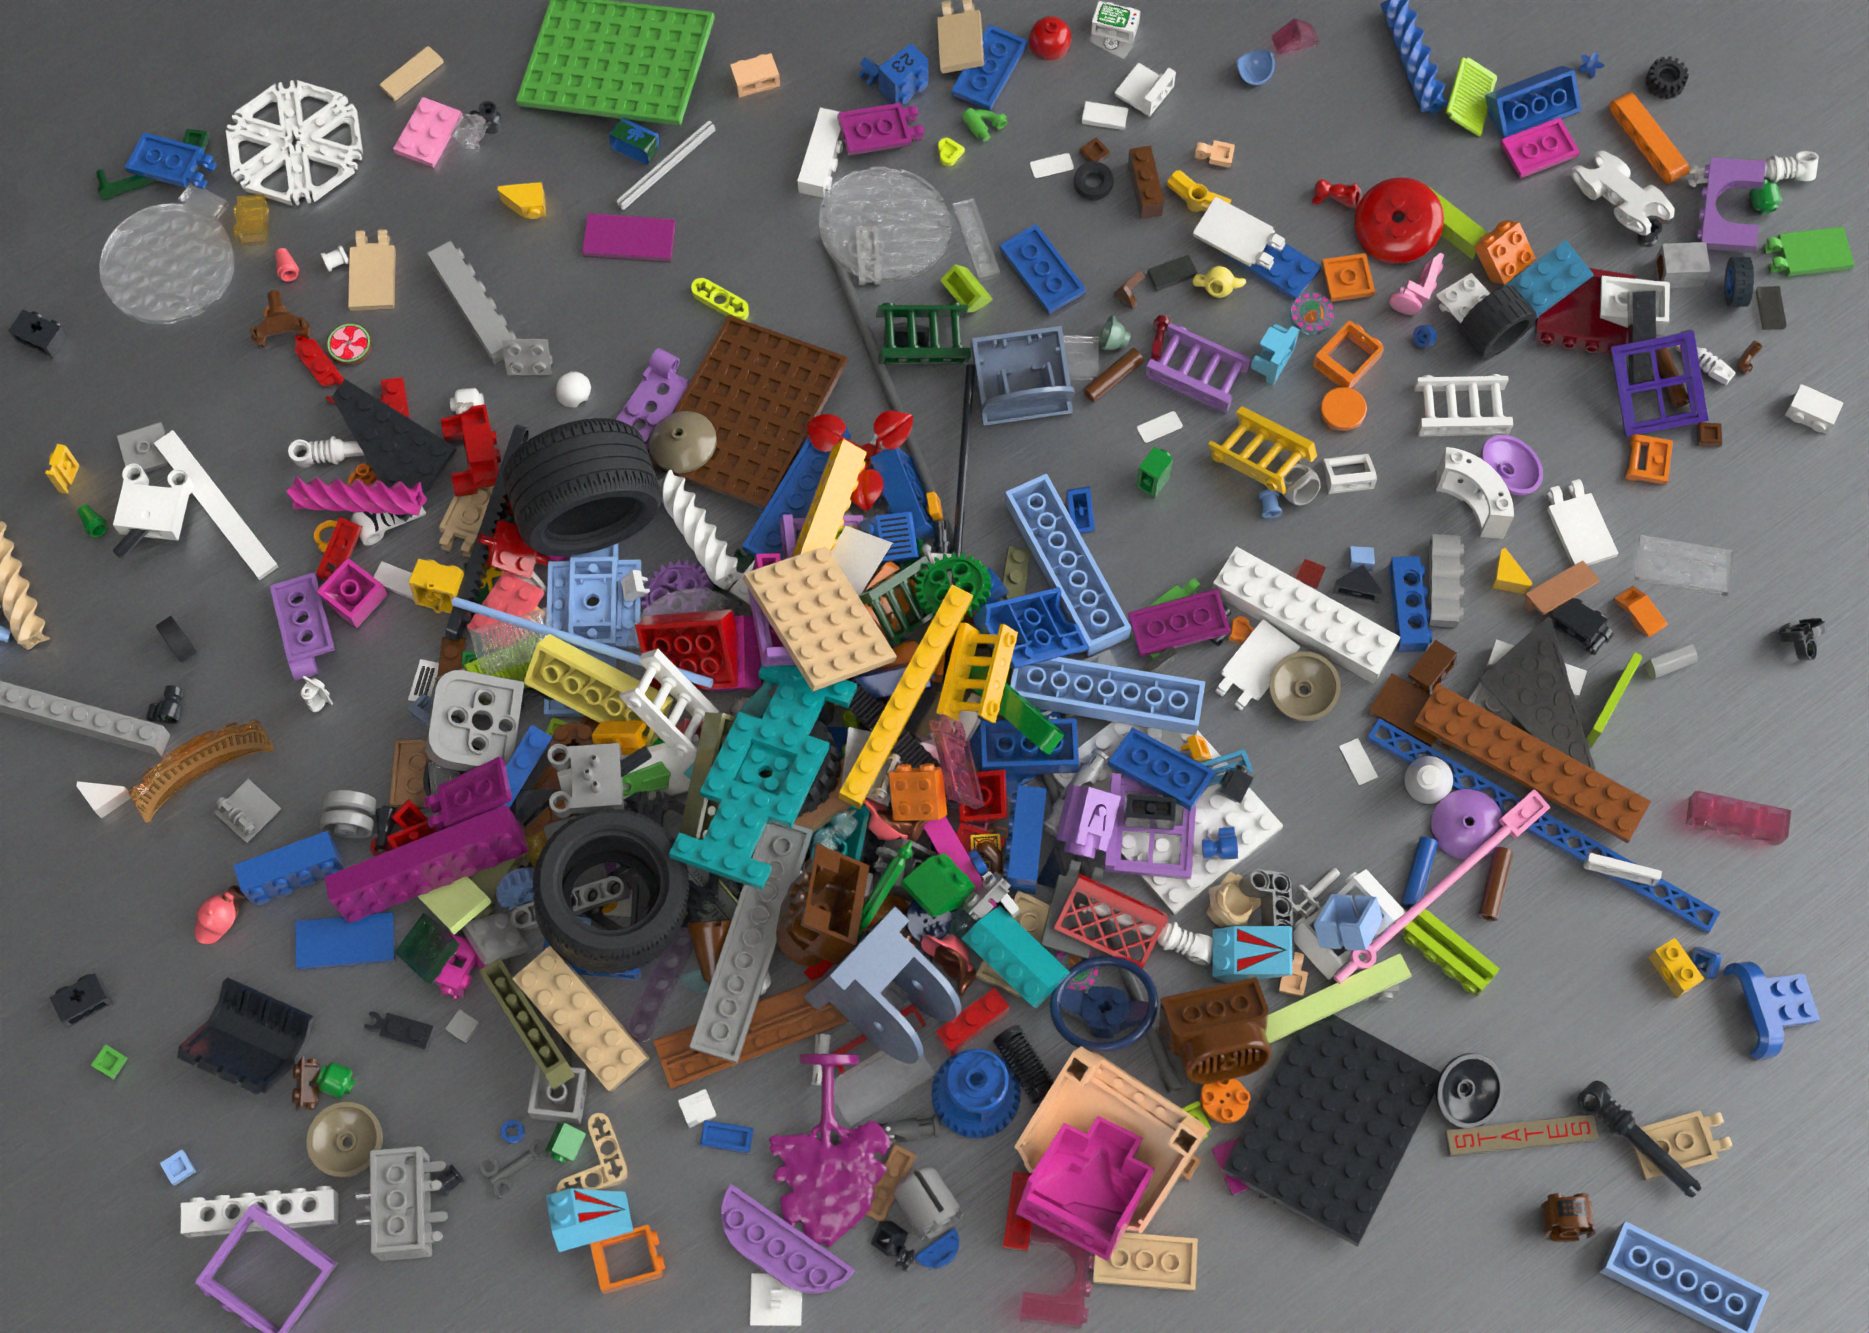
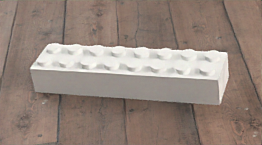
(1305, 615)

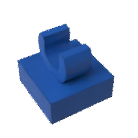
(870, 68)

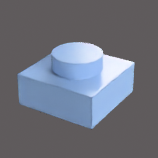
(178, 1167)

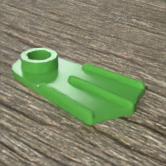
(648, 778)

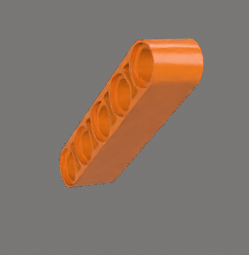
(1649, 138)

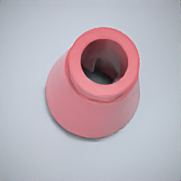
(285, 265)

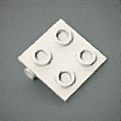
(1462, 296)

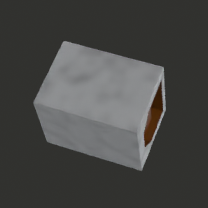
(1683, 264)

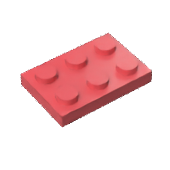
(509, 596)

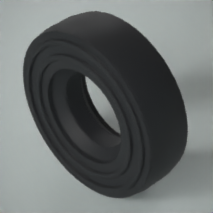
(1096, 168)

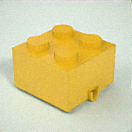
(435, 585)

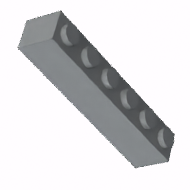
(470, 299)

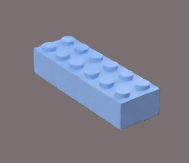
(1683, 1281)

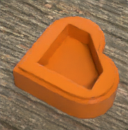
(1240, 630)

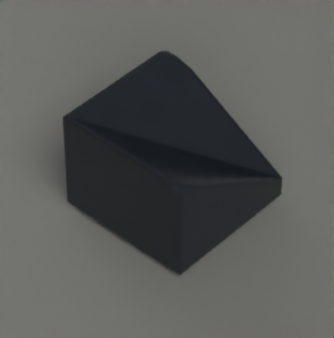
(889, 1238)

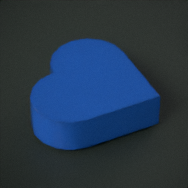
(978, 862)

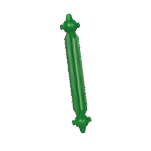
(884, 886)

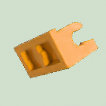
(625, 733)

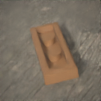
(898, 1165)

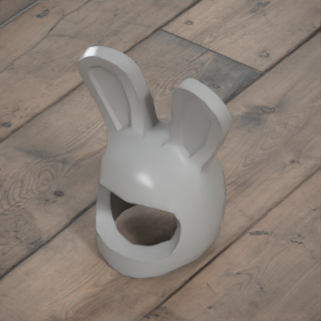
(1300, 482)

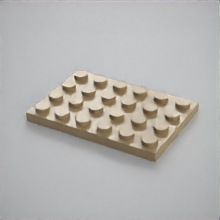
(819, 618)

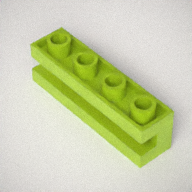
(1450, 952)

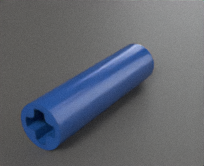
(1419, 871)

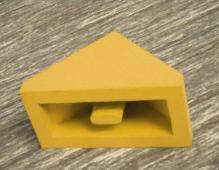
(1509, 575)

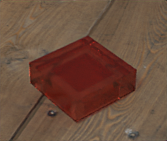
(1310, 573)

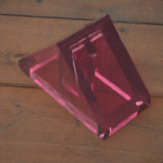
(1294, 37)

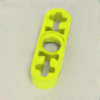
(714, 291)

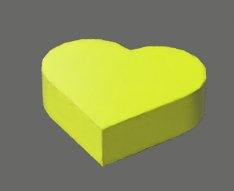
(949, 151)

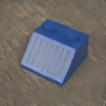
(896, 529)

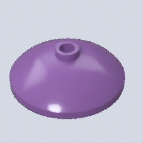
(1514, 463)
(1449, 823)

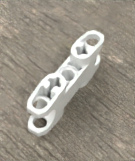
(1631, 201)

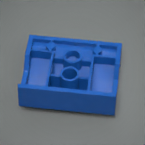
(1040, 627)

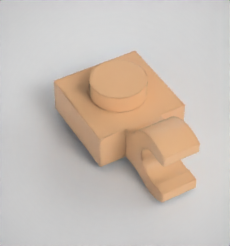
(1219, 153)
(1296, 982)

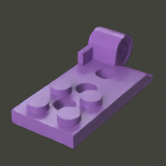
(657, 375)
(299, 653)

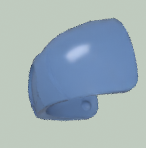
(1256, 66)

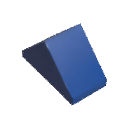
(1080, 508)

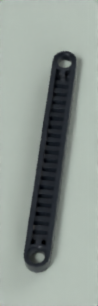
(478, 559)
(868, 712)

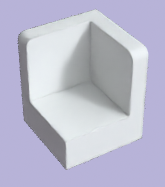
(697, 1108)

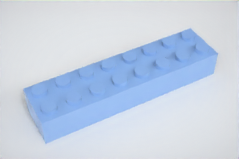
(1067, 563)
(1112, 693)

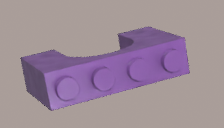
(1724, 175)

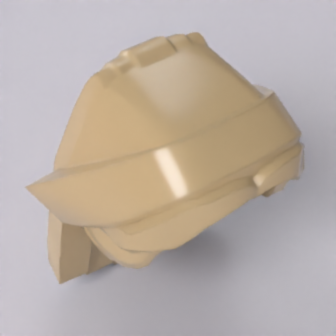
(1229, 905)

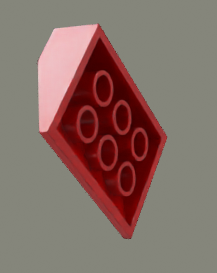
(694, 642)

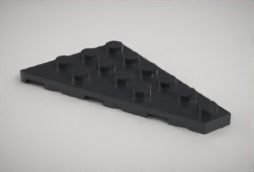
(1538, 694)

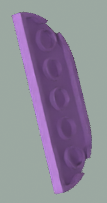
(779, 1246)

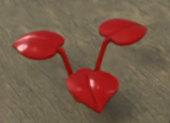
(892, 429)

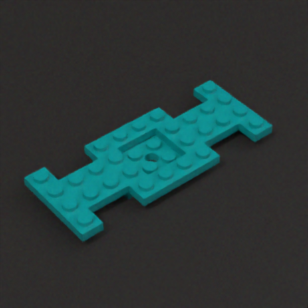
(750, 801)

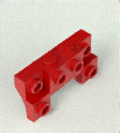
(479, 448)

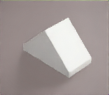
(103, 797)

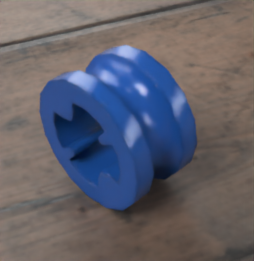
(513, 1123)

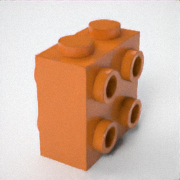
(1504, 252)
(917, 793)

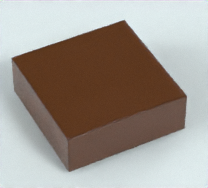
(1095, 151)
(1709, 434)

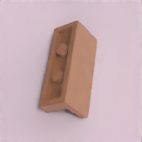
(1560, 588)

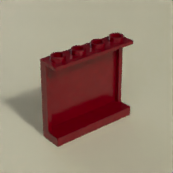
(1577, 320)

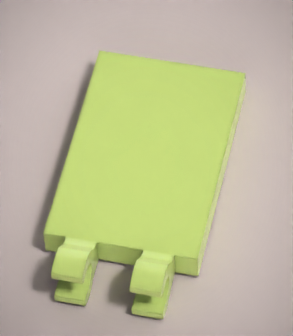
(456, 903)

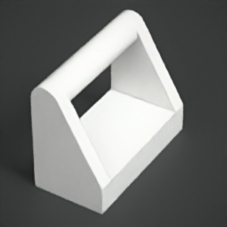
(1349, 482)

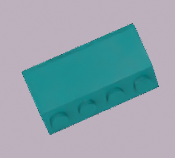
(1016, 956)

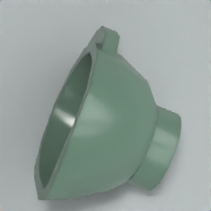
(1113, 335)

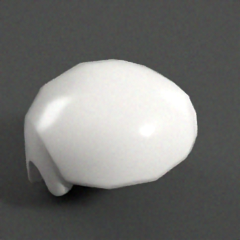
(572, 389)

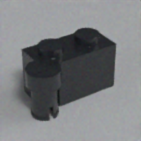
(1582, 624)

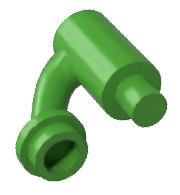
(974, 121)

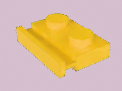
(62, 468)

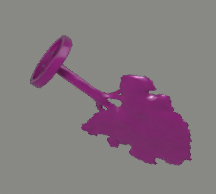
(829, 1181)

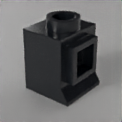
(1235, 783)

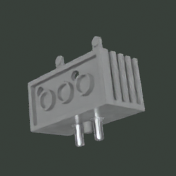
(401, 1203)

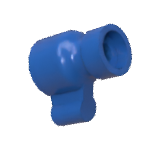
(1225, 846)

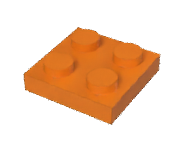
(1348, 277)

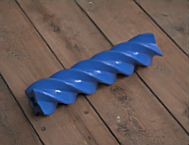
(1415, 55)

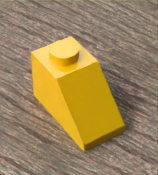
(524, 199)

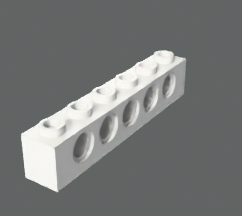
(325, 1213)

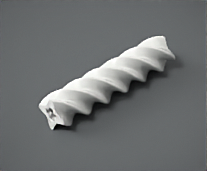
(697, 533)

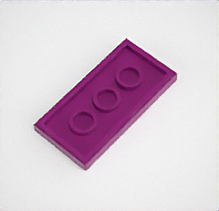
(629, 237)
(1179, 623)

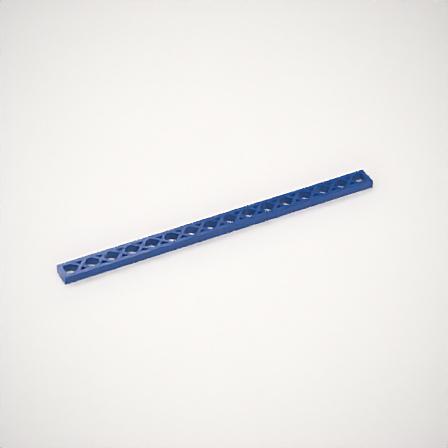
(1548, 820)

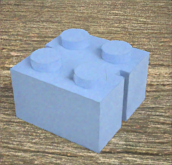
(1341, 927)

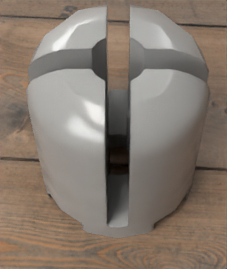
(926, 1202)

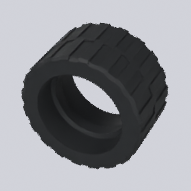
(1498, 321)

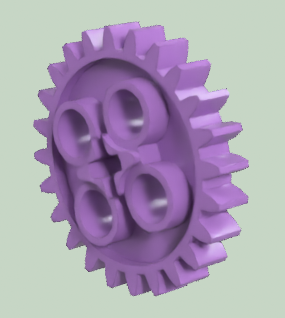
(676, 578)

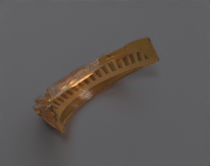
(194, 760)

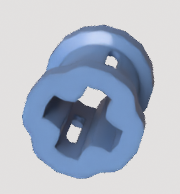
(1270, 504)

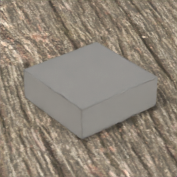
(462, 1026)

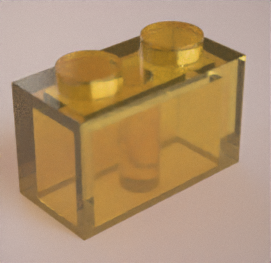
(252, 220)

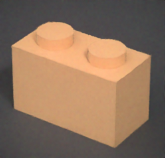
(755, 75)

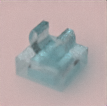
(959, 923)

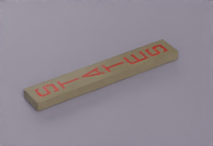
(1521, 1135)

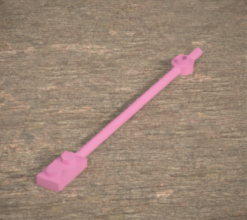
(1513, 823)

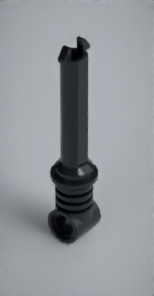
(1623, 1124)

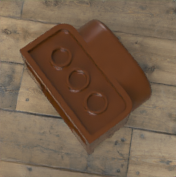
(823, 909)
(1217, 1030)

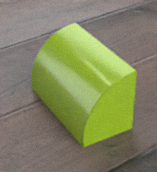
(966, 288)

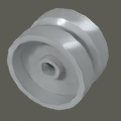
(347, 814)

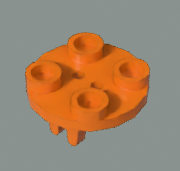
(1233, 1106)

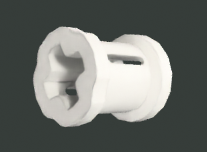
(334, 258)

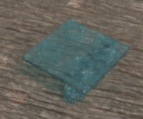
(839, 820)

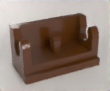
(1433, 667)

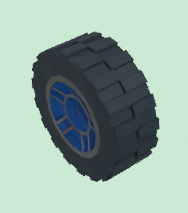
(1739, 282)

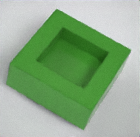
(109, 1062)

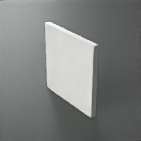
(773, 1303)

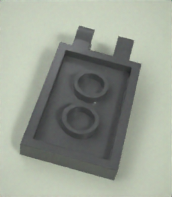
(1057, 940)

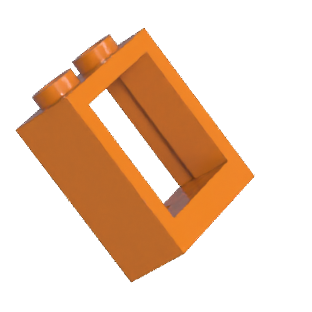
(1334, 370)
(601, 1264)

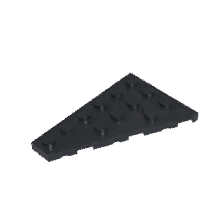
(392, 442)

